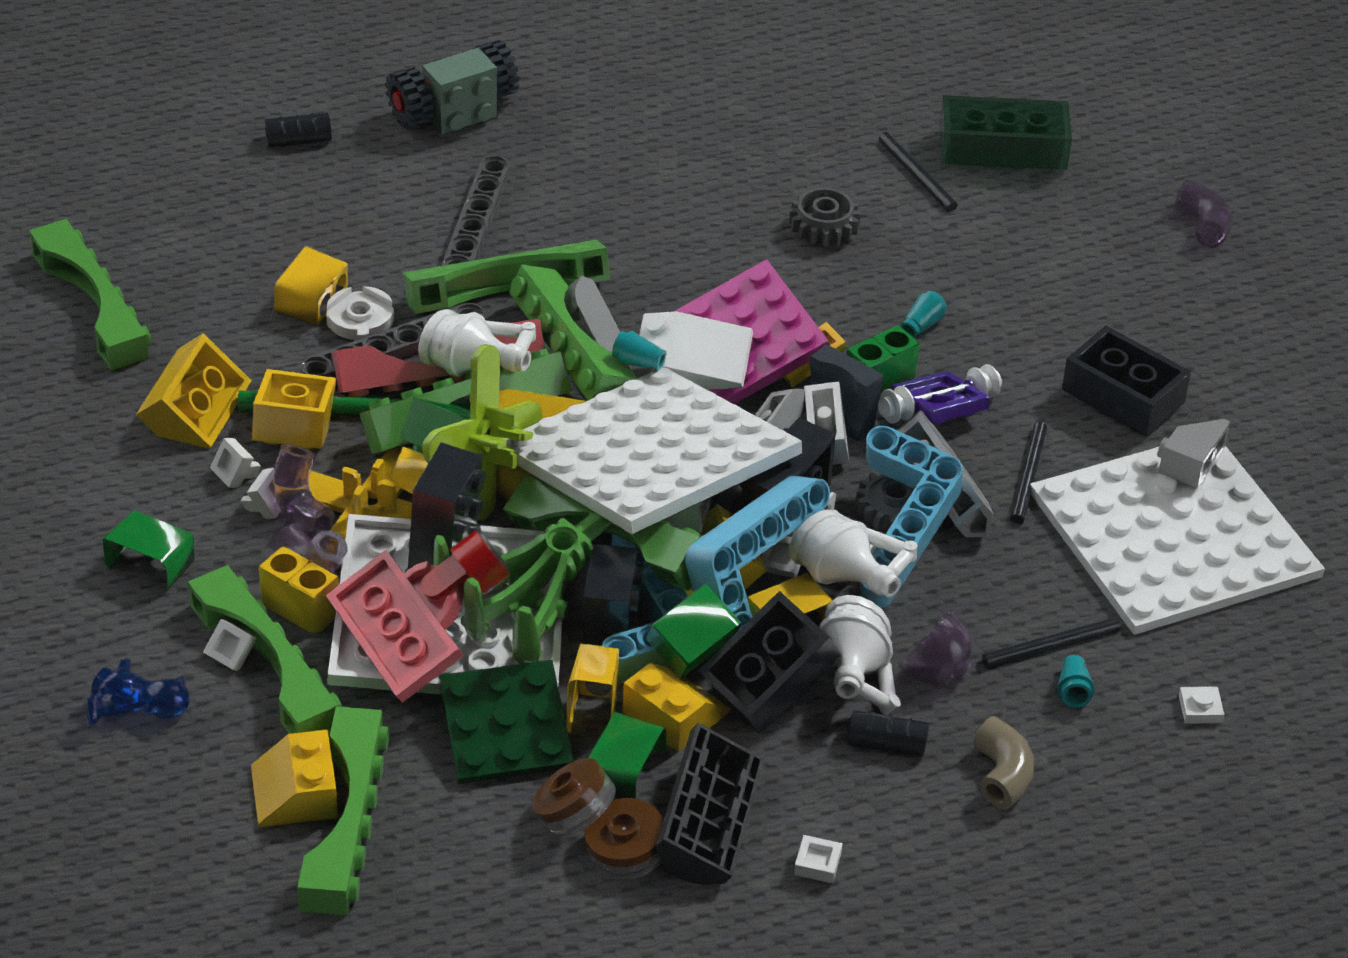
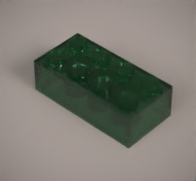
(1005, 132)

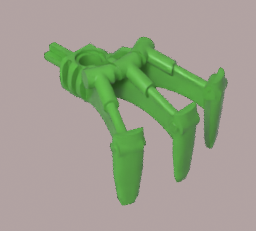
(558, 551)

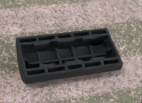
(708, 808)

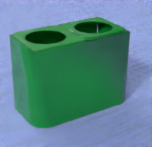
(889, 353)
(154, 539)
(693, 630)
(625, 749)

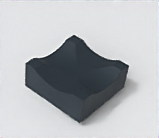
(858, 386)

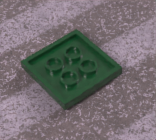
(505, 721)

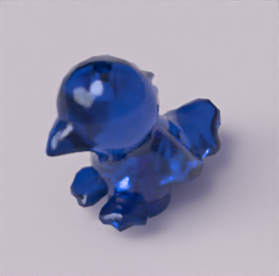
(126, 692)

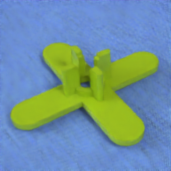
(485, 413)

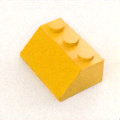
(194, 394)

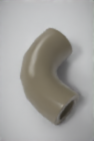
(1012, 759)

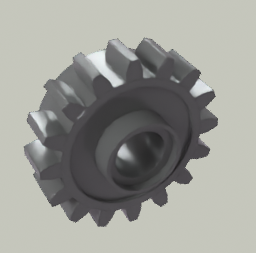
(824, 216)
(881, 500)

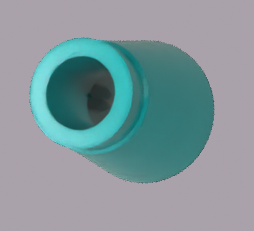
(924, 313)
(637, 351)
(1075, 682)

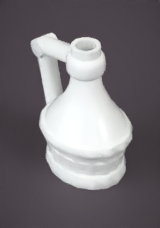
(453, 338)
(841, 552)
(865, 646)

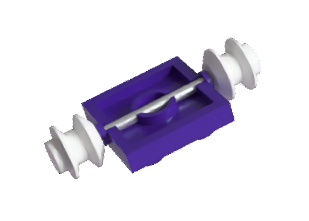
(941, 395)

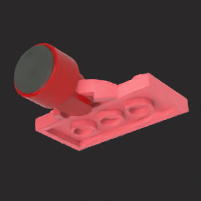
(406, 615)

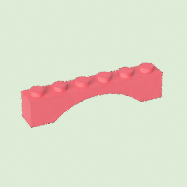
(369, 368)

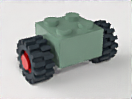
(454, 89)

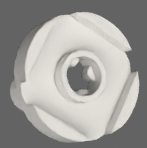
(347, 324)

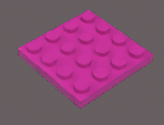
(780, 326)

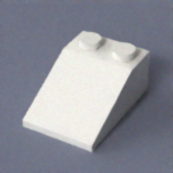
(699, 348)

